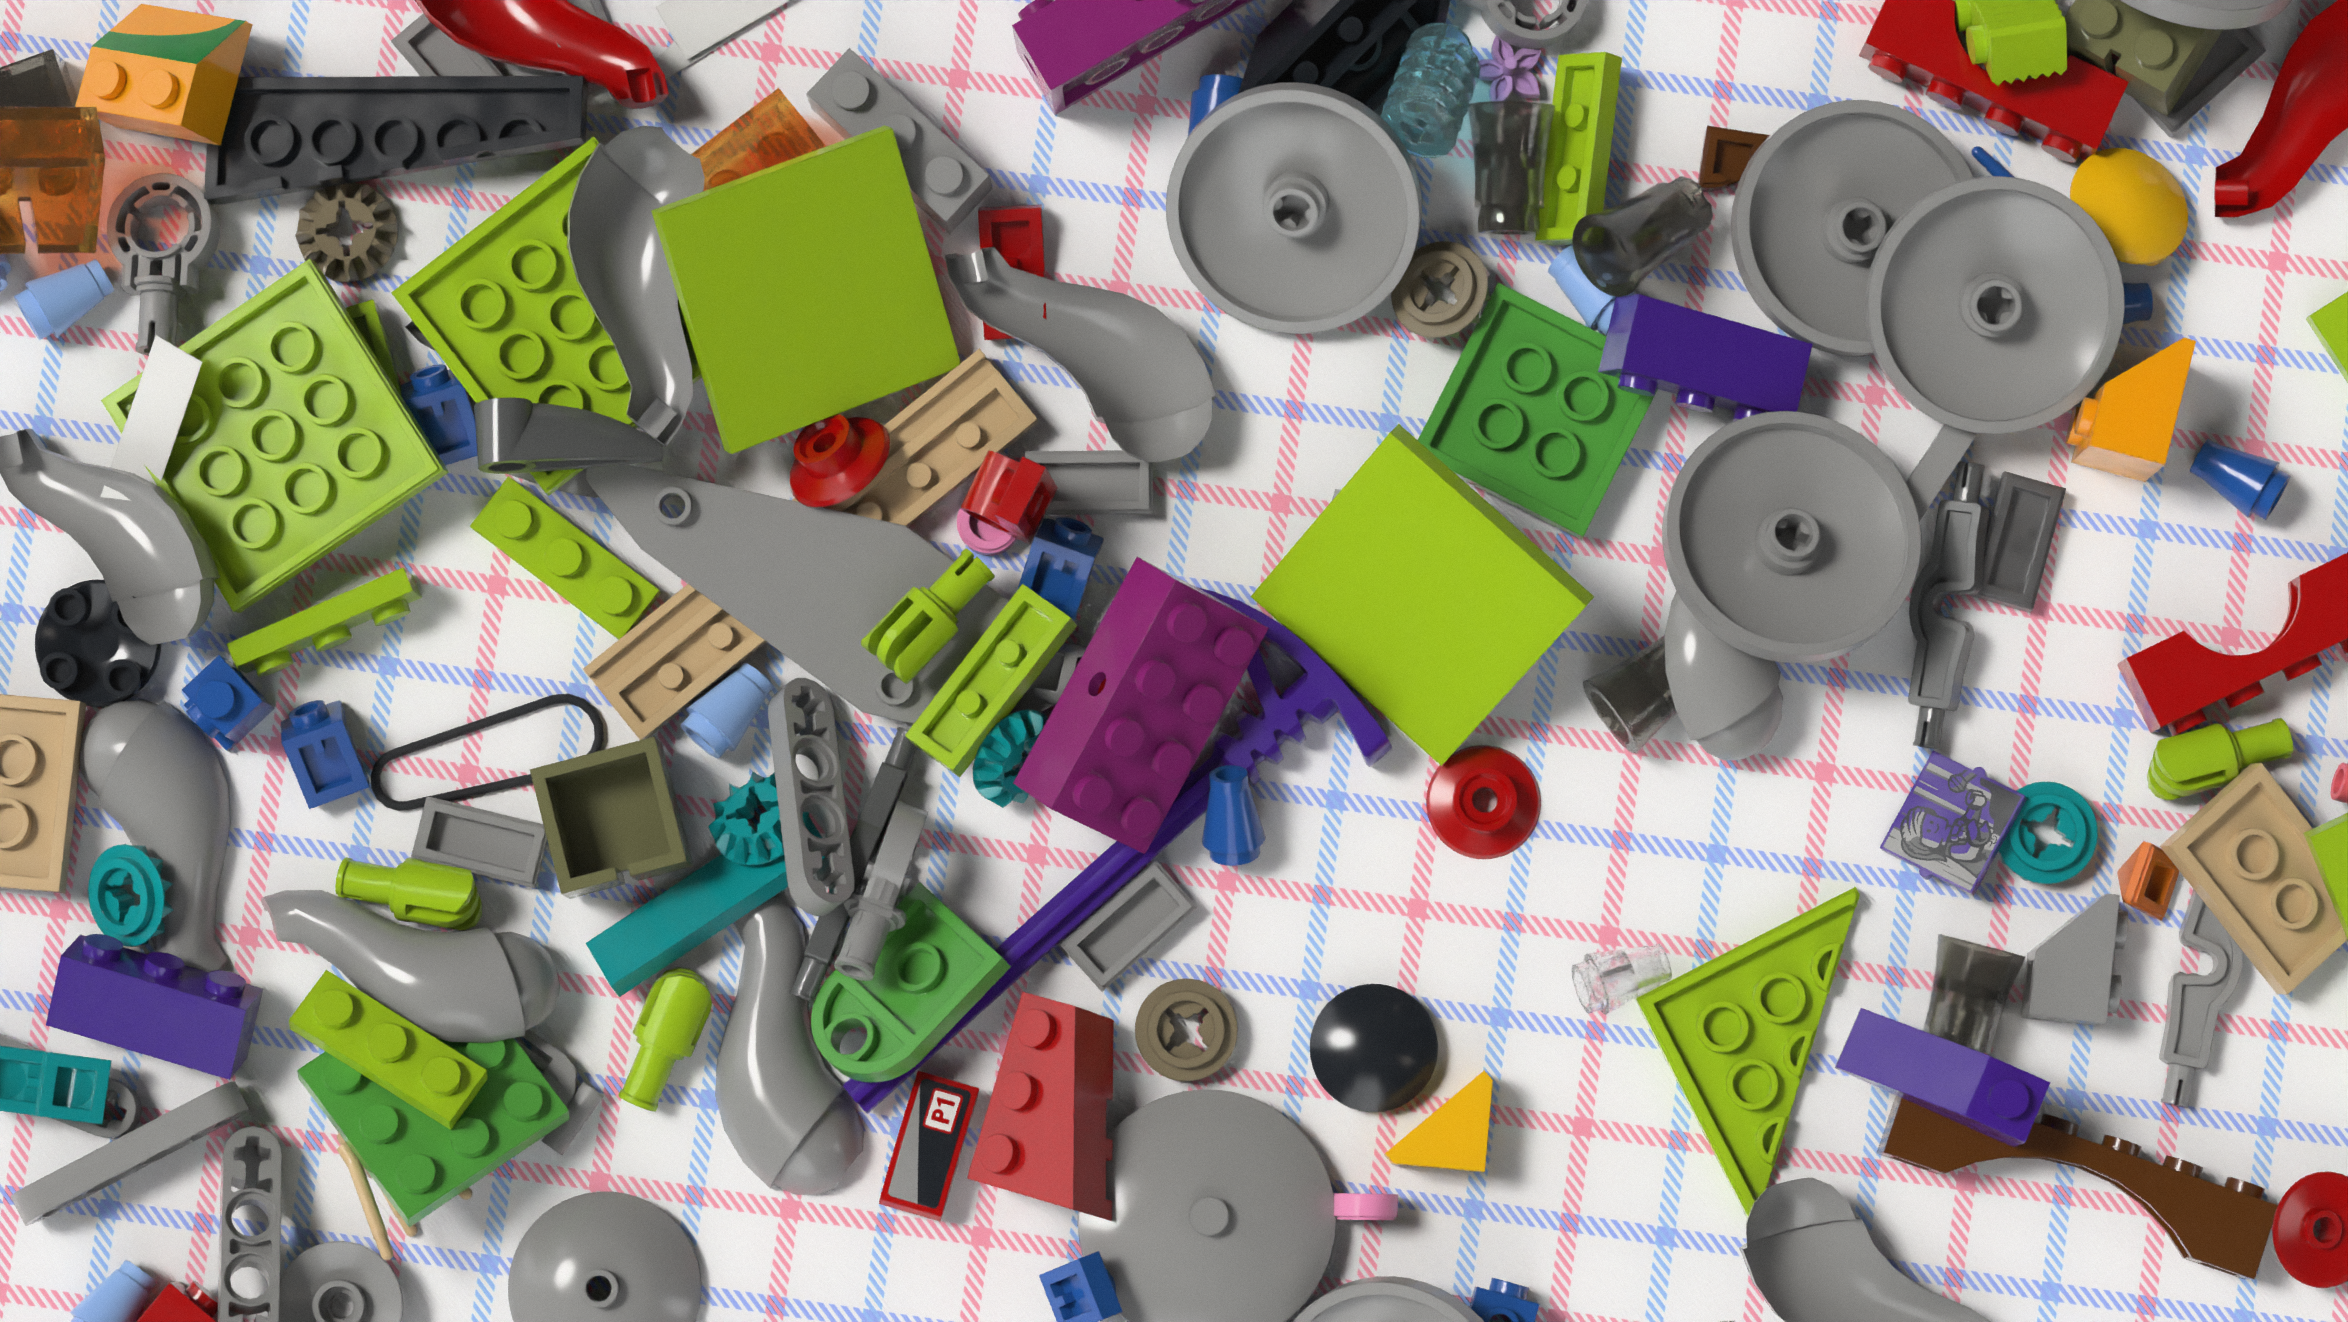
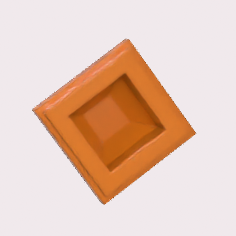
(2148, 880)

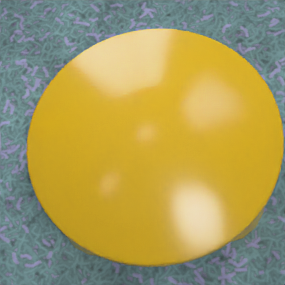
(2132, 203)

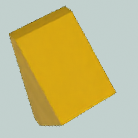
(1452, 1135)

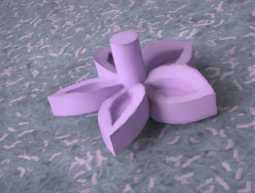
(1510, 71)

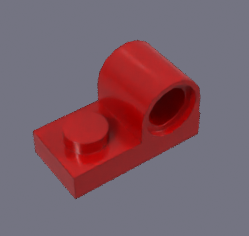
(1010, 495)

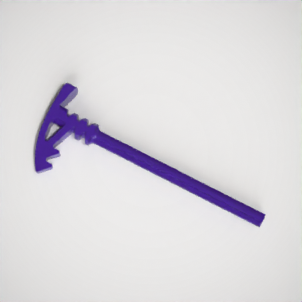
(1311, 697)

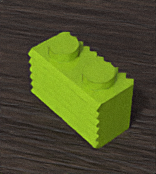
(2014, 37)

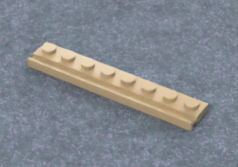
(932, 452)

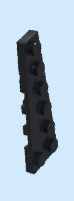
(355, 129)

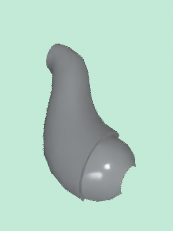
(626, 270)
(1118, 350)
(138, 545)
(1720, 693)
(175, 800)
(444, 982)
(770, 1078)
(1822, 1266)

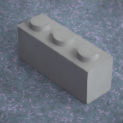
(937, 170)

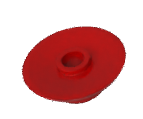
(837, 459)
(1476, 832)
(2307, 1258)

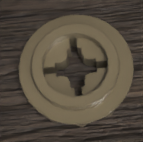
(368, 250)
(1441, 263)
(1186, 999)

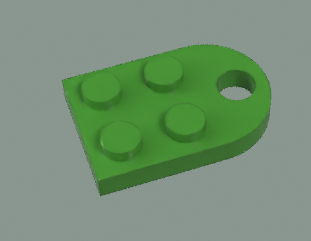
(918, 993)

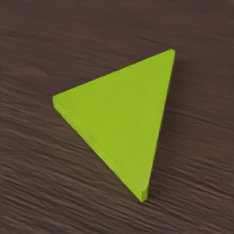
(1744, 1034)

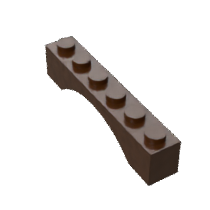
(2203, 1220)

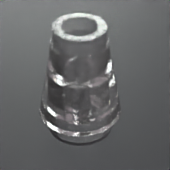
(1619, 976)

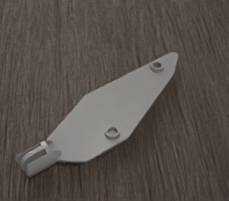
(809, 582)

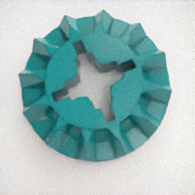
(1002, 751)
(2073, 822)
(733, 832)
(116, 909)

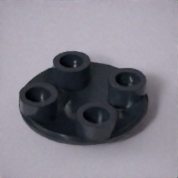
(90, 649)
(1373, 1048)

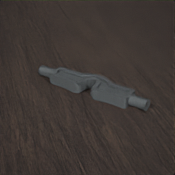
(1944, 641)
(864, 846)

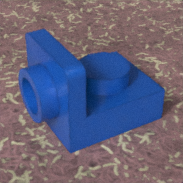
(442, 412)
(1061, 562)
(322, 752)
(1081, 1290)

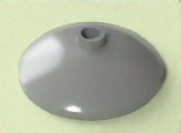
(608, 1236)

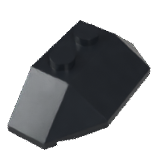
(1340, 45)

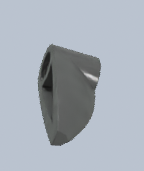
(547, 437)

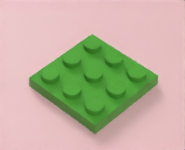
(1534, 413)
(416, 1157)

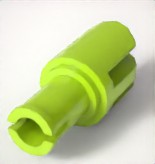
(926, 618)
(2213, 757)
(414, 891)
(667, 1033)

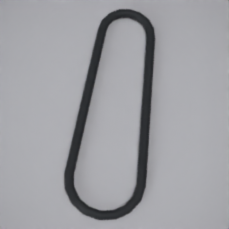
(471, 727)

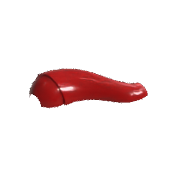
(527, 35)
(2298, 122)

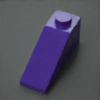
(1943, 1077)

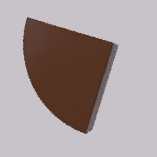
(1726, 156)

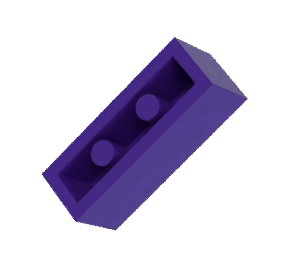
(1702, 358)
(154, 1005)

